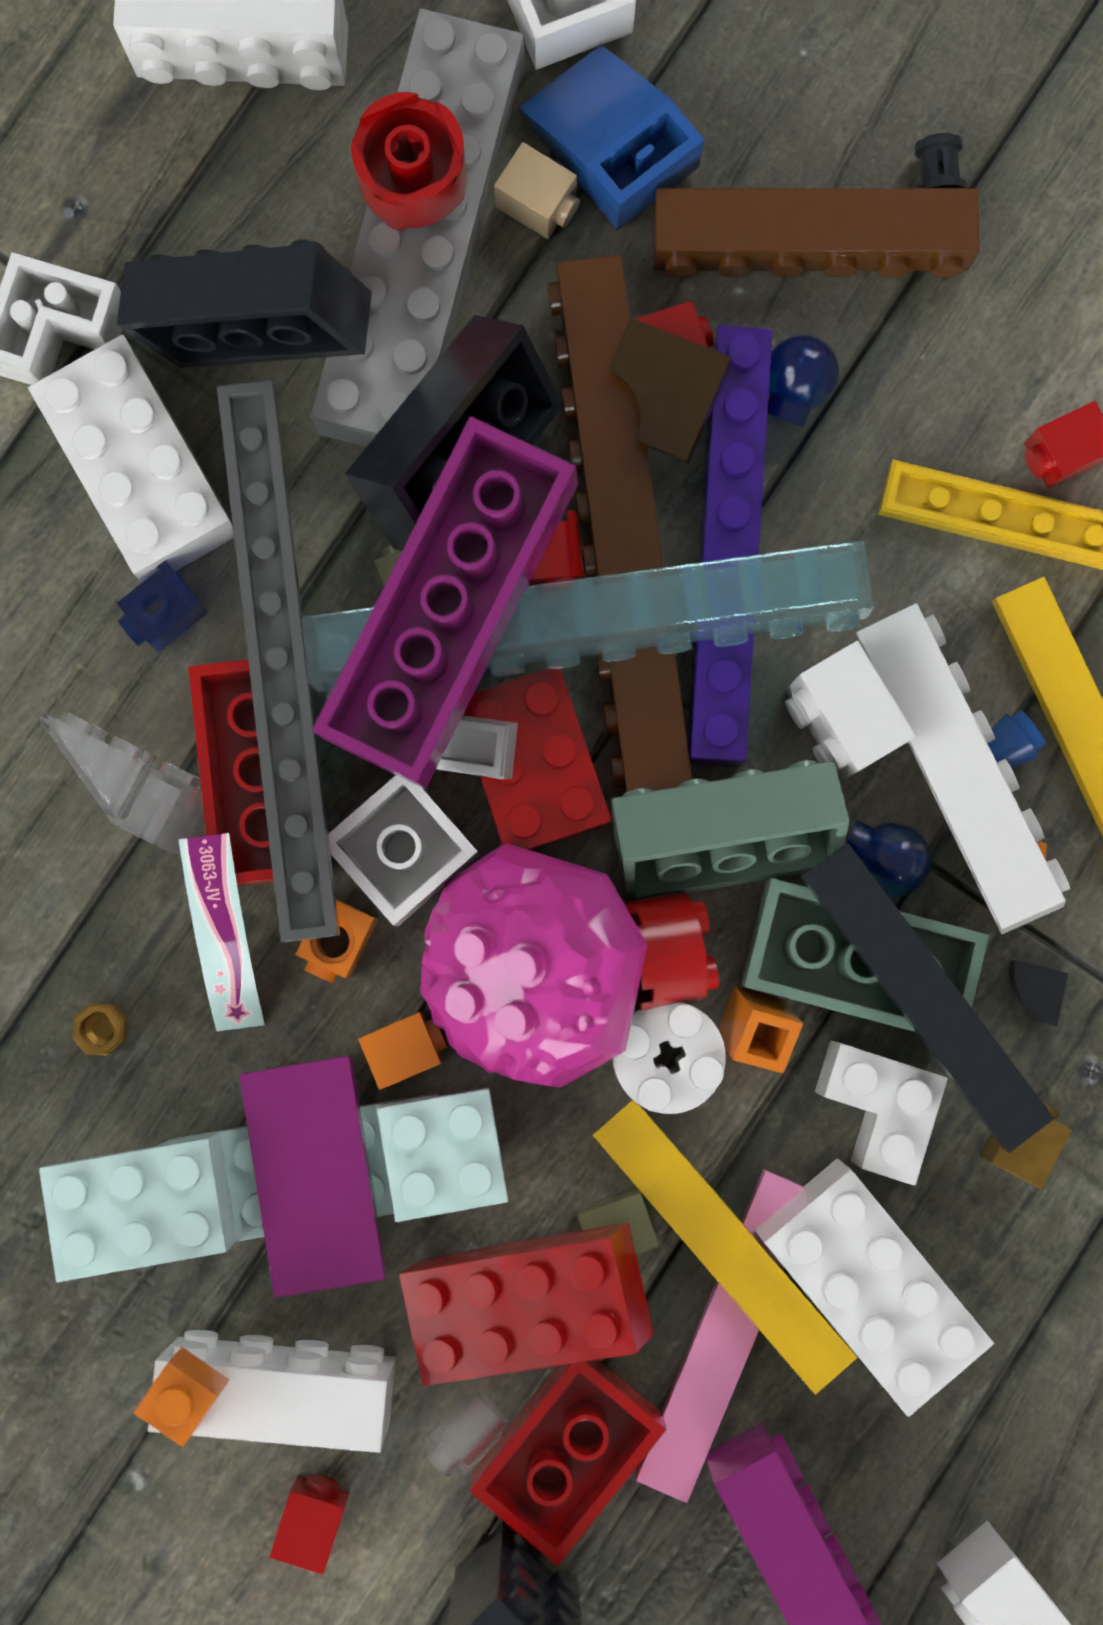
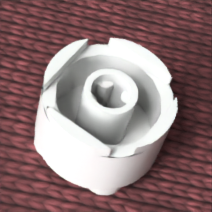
(696, 1070)

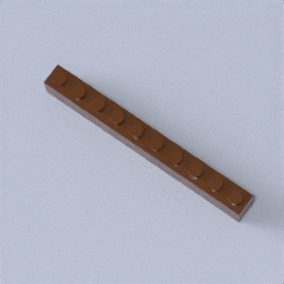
(620, 514)

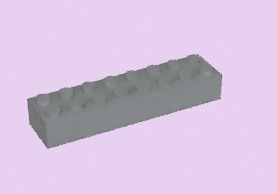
(424, 271)

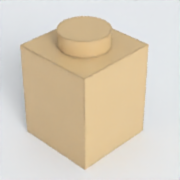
(537, 191)

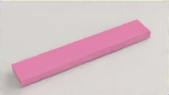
(709, 1367)

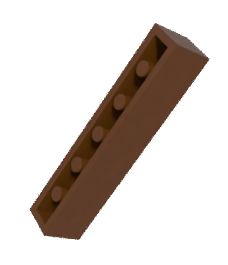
(815, 230)

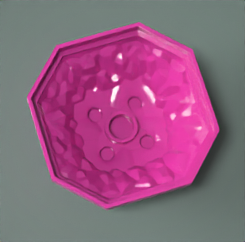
(532, 966)

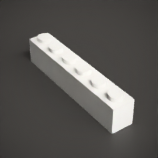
(962, 771)

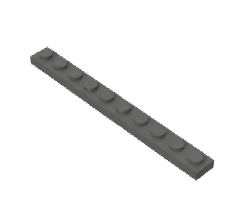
(278, 662)

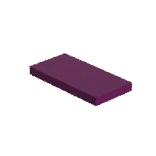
(313, 1176)

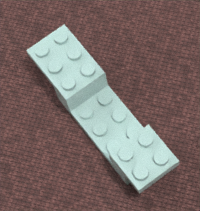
(202, 1194)

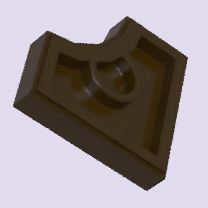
(673, 386)

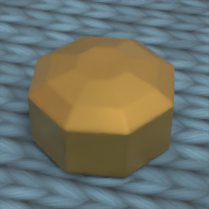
(100, 1028)

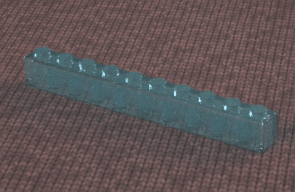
(648, 610)

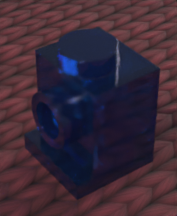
(179, 610)

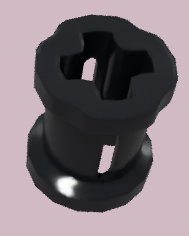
(941, 149)

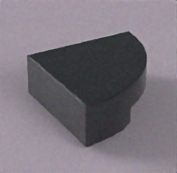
(1039, 990)

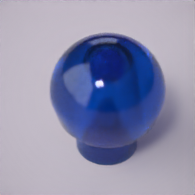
(801, 377)
(893, 855)

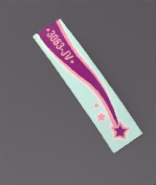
(220, 931)

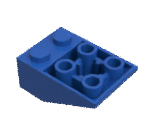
(614, 134)

